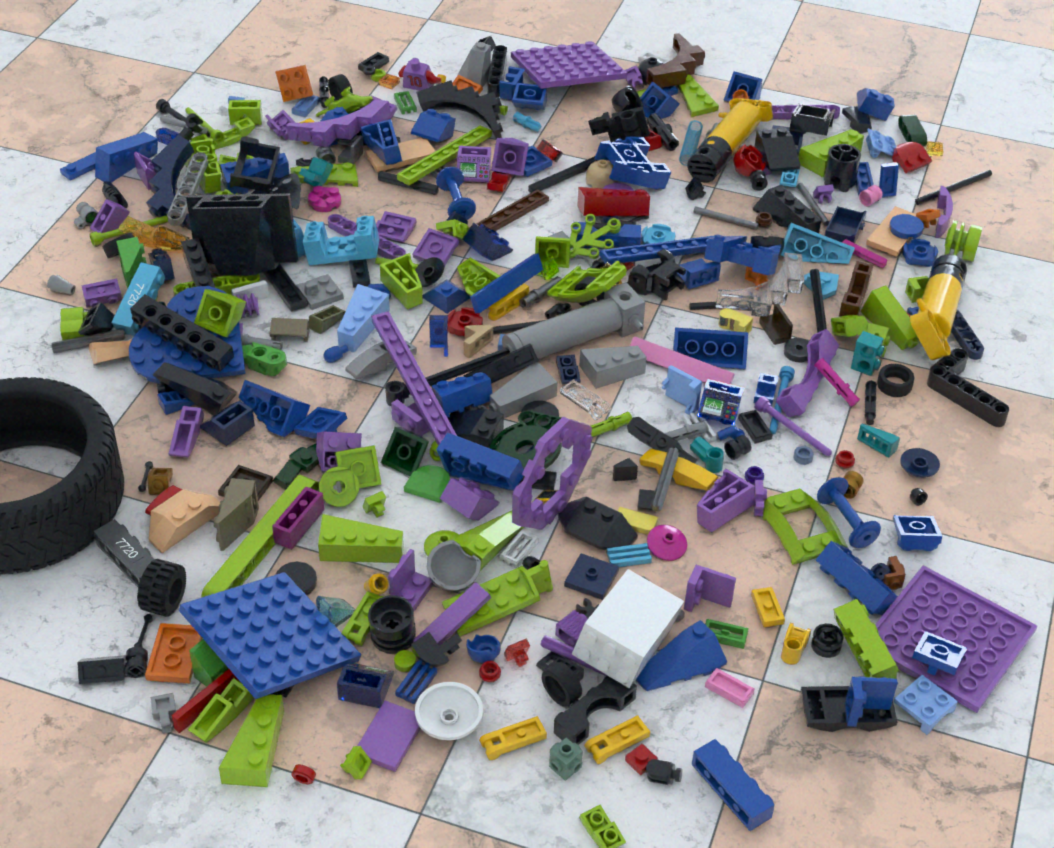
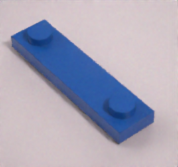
(79, 167)

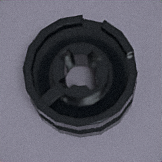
(827, 640)

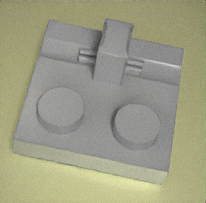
(320, 291)

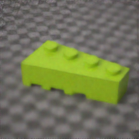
(212, 176)

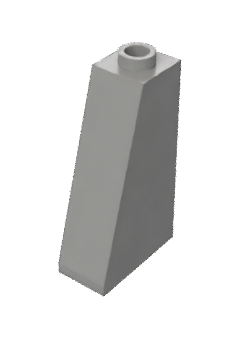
(528, 386)

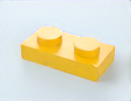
(767, 607)

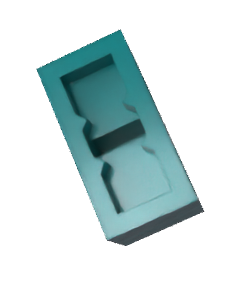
(867, 353)

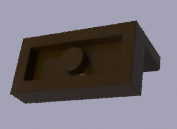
(777, 325)

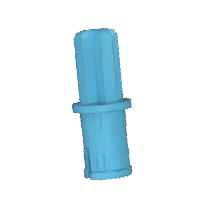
(527, 121)

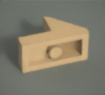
(476, 338)

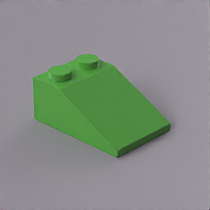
(130, 257)

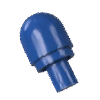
(334, 353)

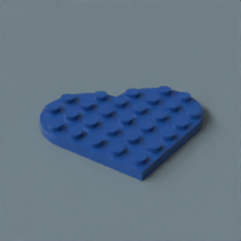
(150, 351)

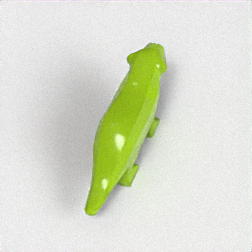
(348, 102)

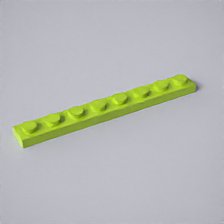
(443, 155)

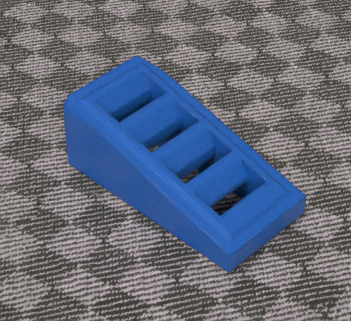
(173, 401)

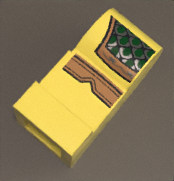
(735, 321)

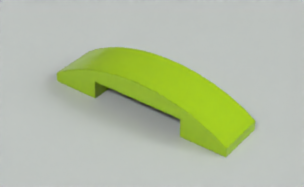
(242, 129)

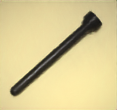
(164, 107)

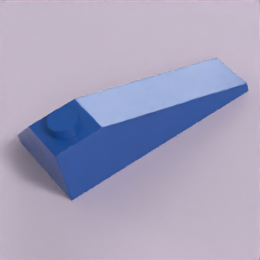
(687, 655)

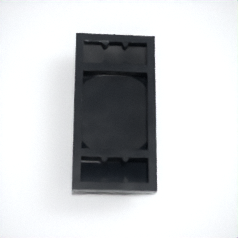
(826, 710)

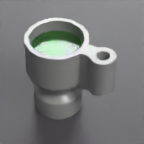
(87, 215)

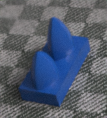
(888, 179)

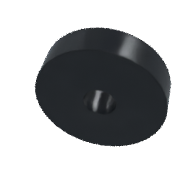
(796, 349)

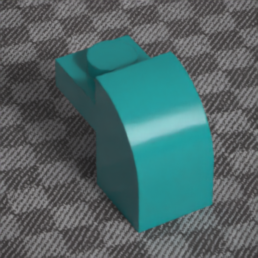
(317, 173)

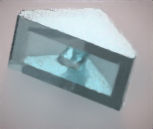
(335, 609)

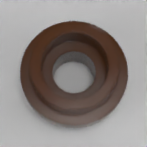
(764, 219)

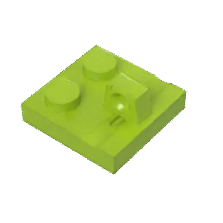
(362, 463)

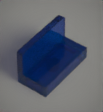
(439, 332)

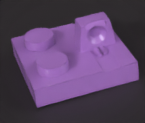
(435, 245)

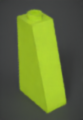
(886, 311)

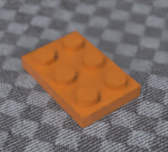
(171, 655)

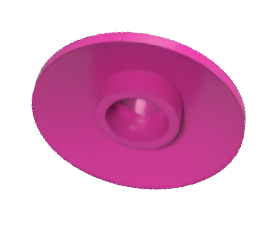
(663, 548)

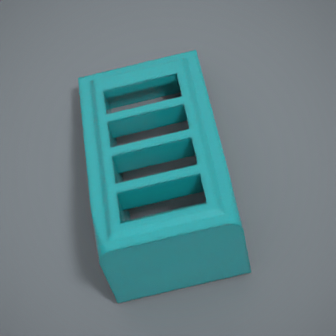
(884, 442)

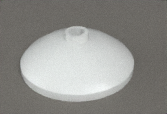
(446, 702)

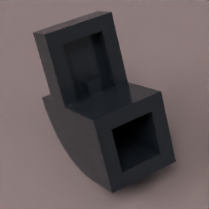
(429, 651)

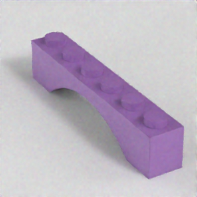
(796, 397)

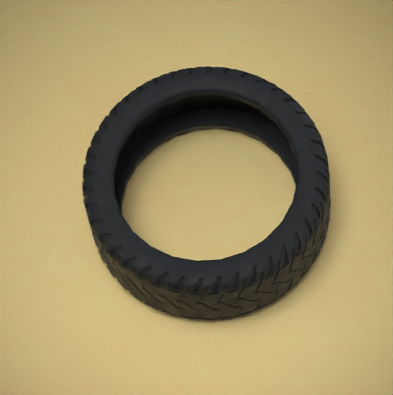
(63, 517)

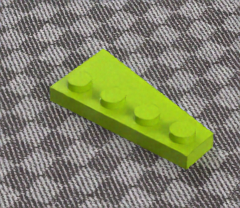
(697, 99)
(339, 174)

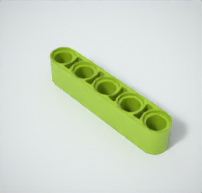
(223, 283)

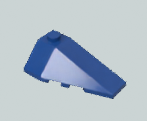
(274, 409)

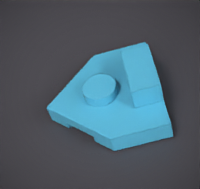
(828, 283)

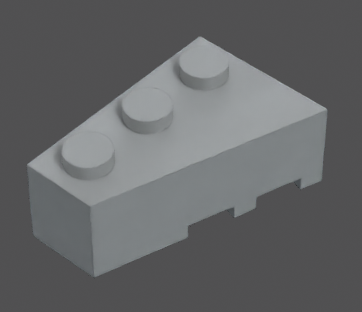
(612, 364)

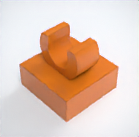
(928, 216)

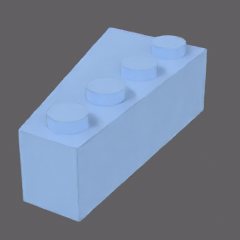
(357, 320)

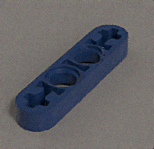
(974, 347)

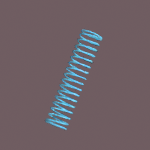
(697, 135)

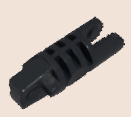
(113, 194)

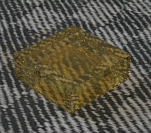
(934, 148)

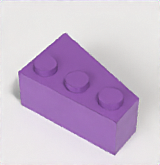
(725, 501)

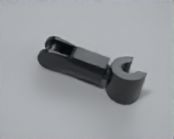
(192, 122)

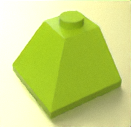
(555, 247)
(219, 312)

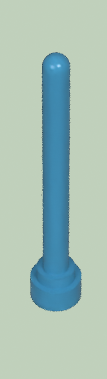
(786, 375)

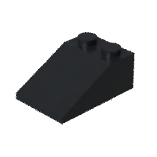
(777, 149)
(477, 425)

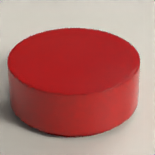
(303, 774)

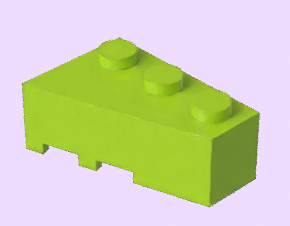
(402, 280)

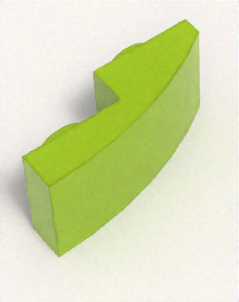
(601, 829)

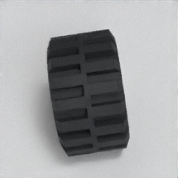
(161, 587)

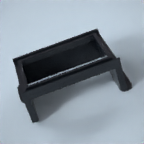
(811, 120)
(252, 147)

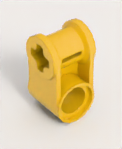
(794, 644)

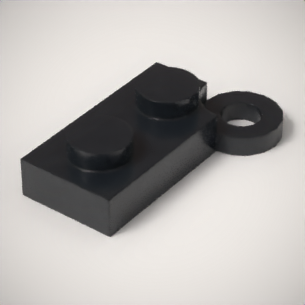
(373, 62)

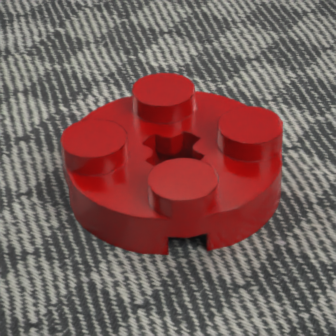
(457, 320)

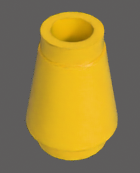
(376, 584)

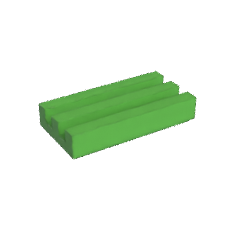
(405, 108)
(725, 637)

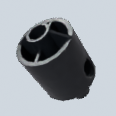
(842, 166)

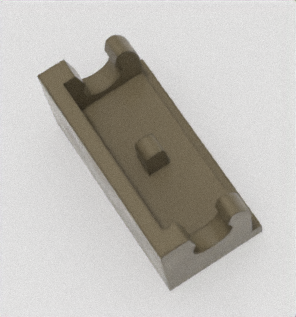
(289, 327)

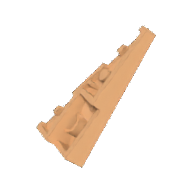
(108, 351)

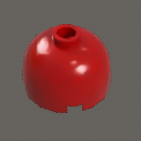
(748, 160)

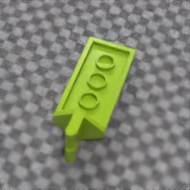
(508, 594)

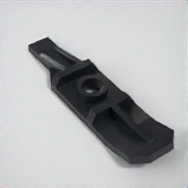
(650, 436)

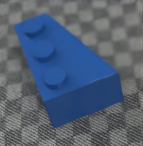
(463, 392)

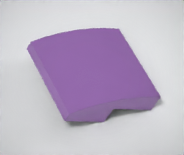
(395, 226)

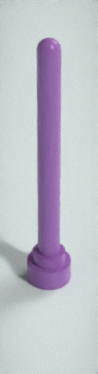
(764, 405)

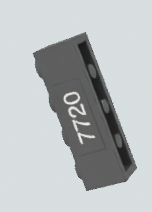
(123, 550)

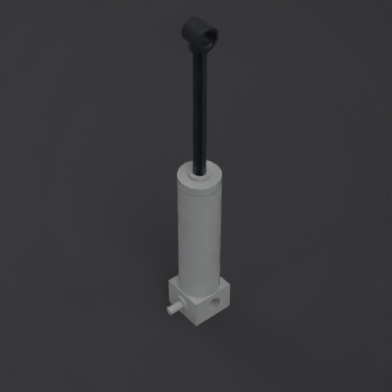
(619, 311)

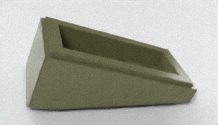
(325, 319)

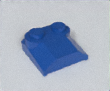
(917, 532)

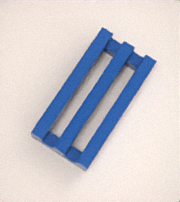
(408, 679)

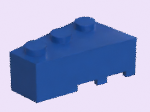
(382, 141)

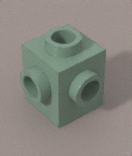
(565, 758)

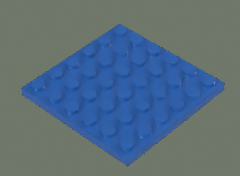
(269, 634)

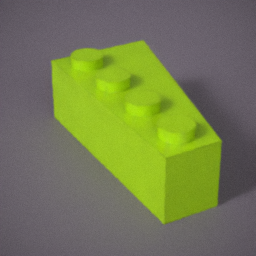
(815, 155)
(358, 542)
(865, 641)
(254, 747)

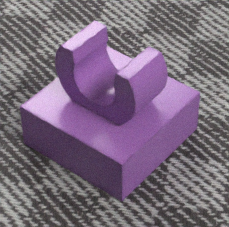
(823, 191)

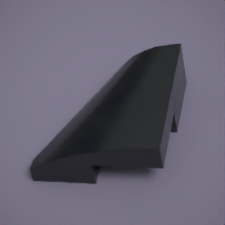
(859, 121)

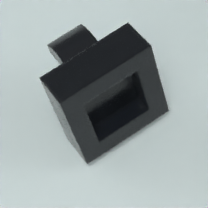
(695, 189)

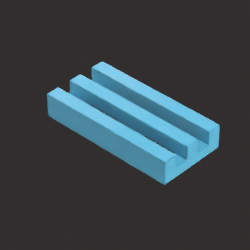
(630, 554)

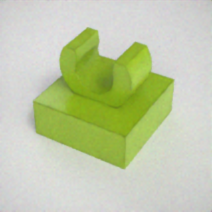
(375, 503)
(356, 762)

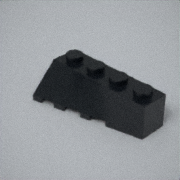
(787, 209)

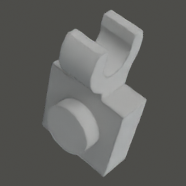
(162, 708)

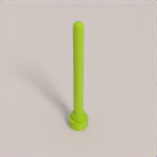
(217, 135)
(98, 237)

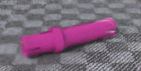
(841, 387)

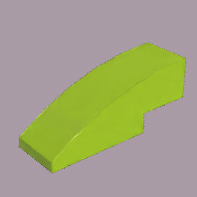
(221, 711)

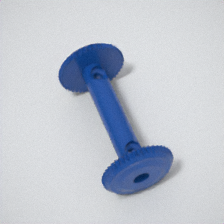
(450, 180)
(863, 533)

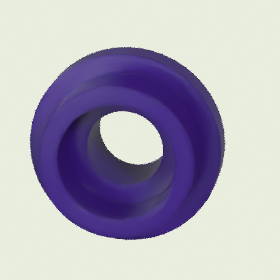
(754, 473)

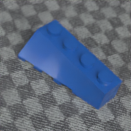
(857, 579)

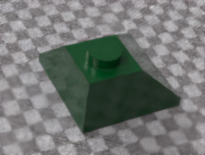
(404, 451)

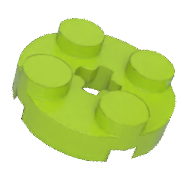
(345, 477)

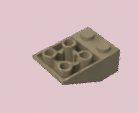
(236, 511)

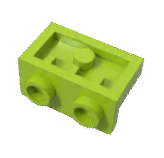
(453, 228)

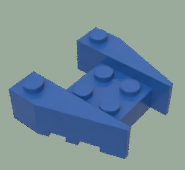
(631, 163)
(738, 251)

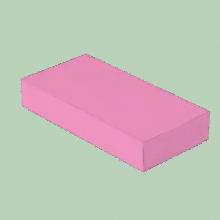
(729, 687)

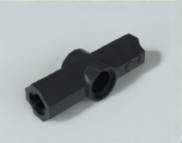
(664, 130)

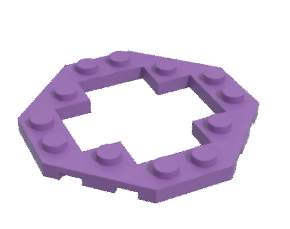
(536, 514)

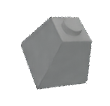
(477, 64)

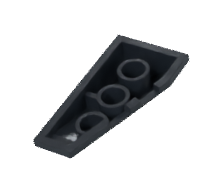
(202, 390)

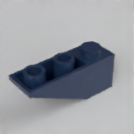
(161, 259)

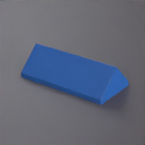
(713, 347)

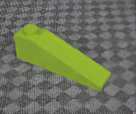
(489, 538)

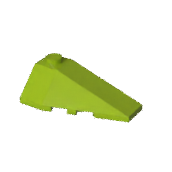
(475, 275)

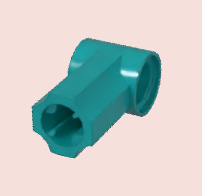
(708, 454)

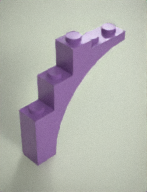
(344, 127)

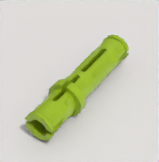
(611, 423)

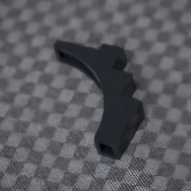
(467, 100)

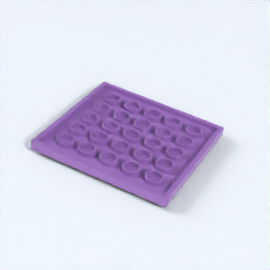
(568, 65)
(963, 617)

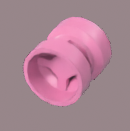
(870, 195)

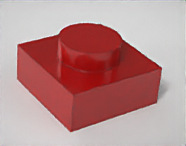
(639, 758)

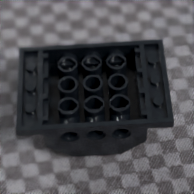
(243, 231)

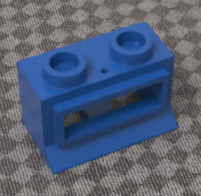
(514, 76)

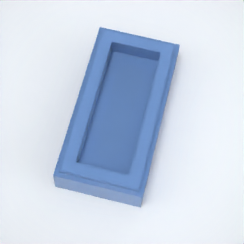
(305, 106)

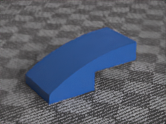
(766, 387)

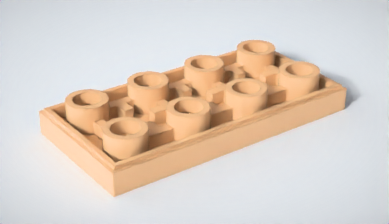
(411, 152)
(882, 237)

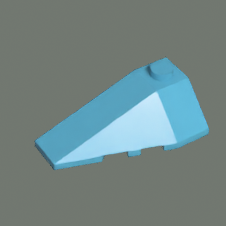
(815, 246)

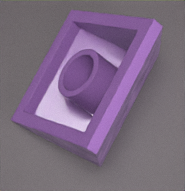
(510, 156)
(144, 169)

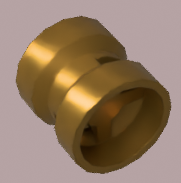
(855, 482)

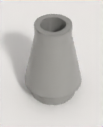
(60, 285)

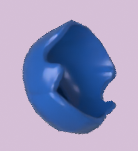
(483, 648)

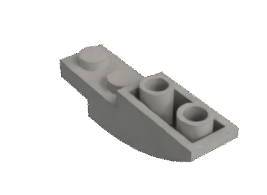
(373, 361)

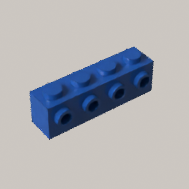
(733, 784)

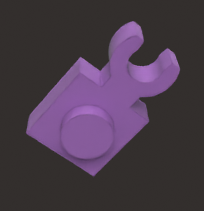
(634, 77)
(760, 495)

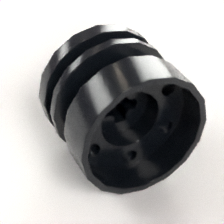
(392, 624)

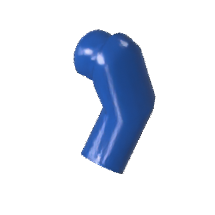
(380, 287)
(731, 432)

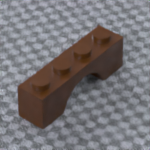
(857, 289)

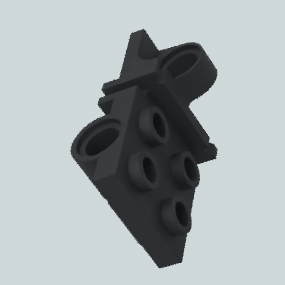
(621, 125)

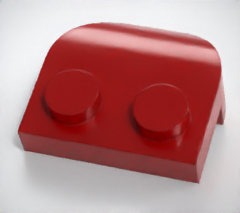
(911, 156)

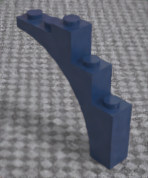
(164, 184)

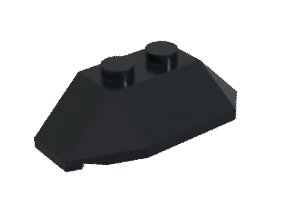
(596, 524)

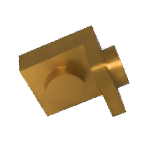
(159, 480)

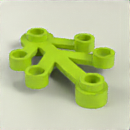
(590, 239)

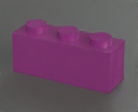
(298, 518)

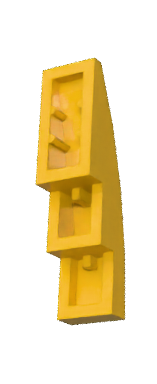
(684, 473)

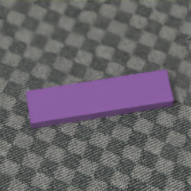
(457, 614)

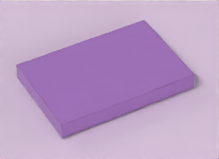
(390, 735)

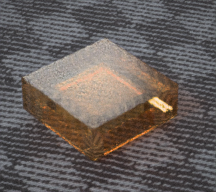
(389, 81)

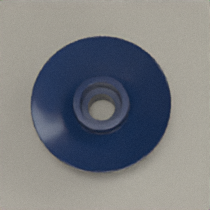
(920, 462)

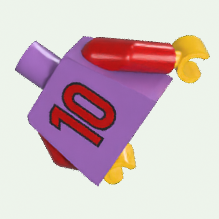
(419, 75)

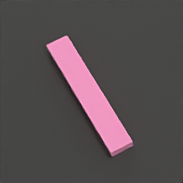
(696, 368)

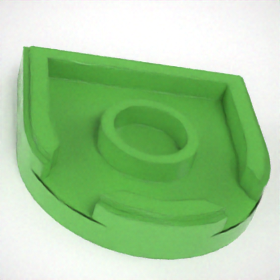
(428, 482)

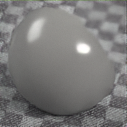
(452, 567)

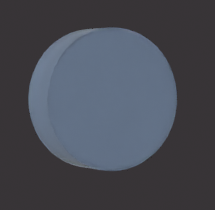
(803, 455)

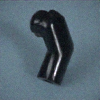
(558, 309)

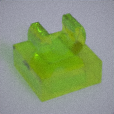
(549, 268)

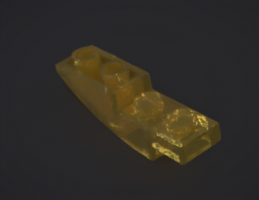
(153, 237)

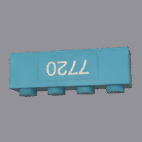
(145, 281)

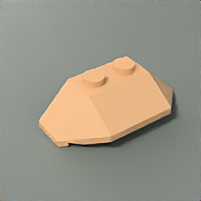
(180, 517)

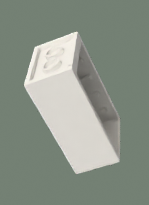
(627, 628)

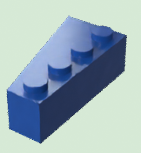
(118, 156)
(253, 168)
(479, 463)

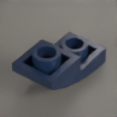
(567, 368)

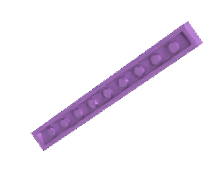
(412, 376)

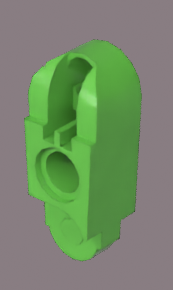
(264, 359)

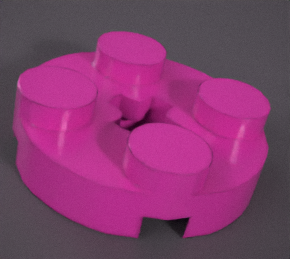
(331, 196)

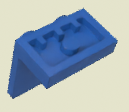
(700, 273)
(868, 694)

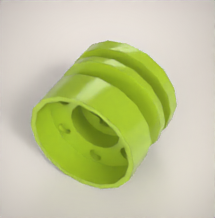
(963, 240)

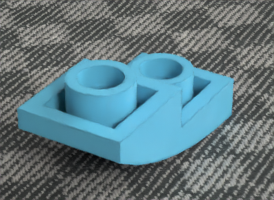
(789, 177)

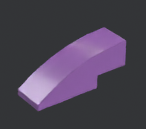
(186, 431)

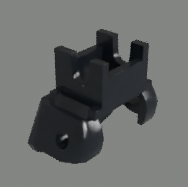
(657, 278)

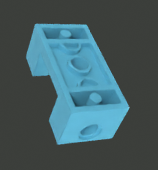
(325, 250)

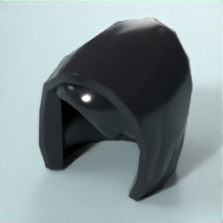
(626, 99)

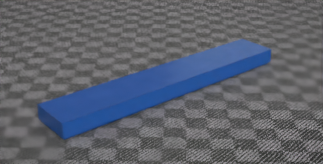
(506, 283)

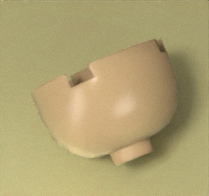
(599, 173)

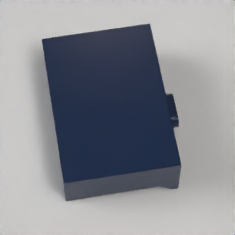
(845, 224)

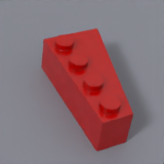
(613, 202)

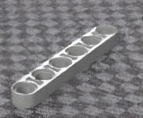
(187, 188)

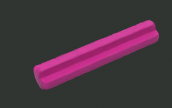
(867, 255)

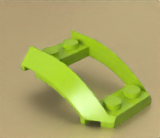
(604, 281)
(791, 502)

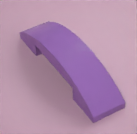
(944, 202)

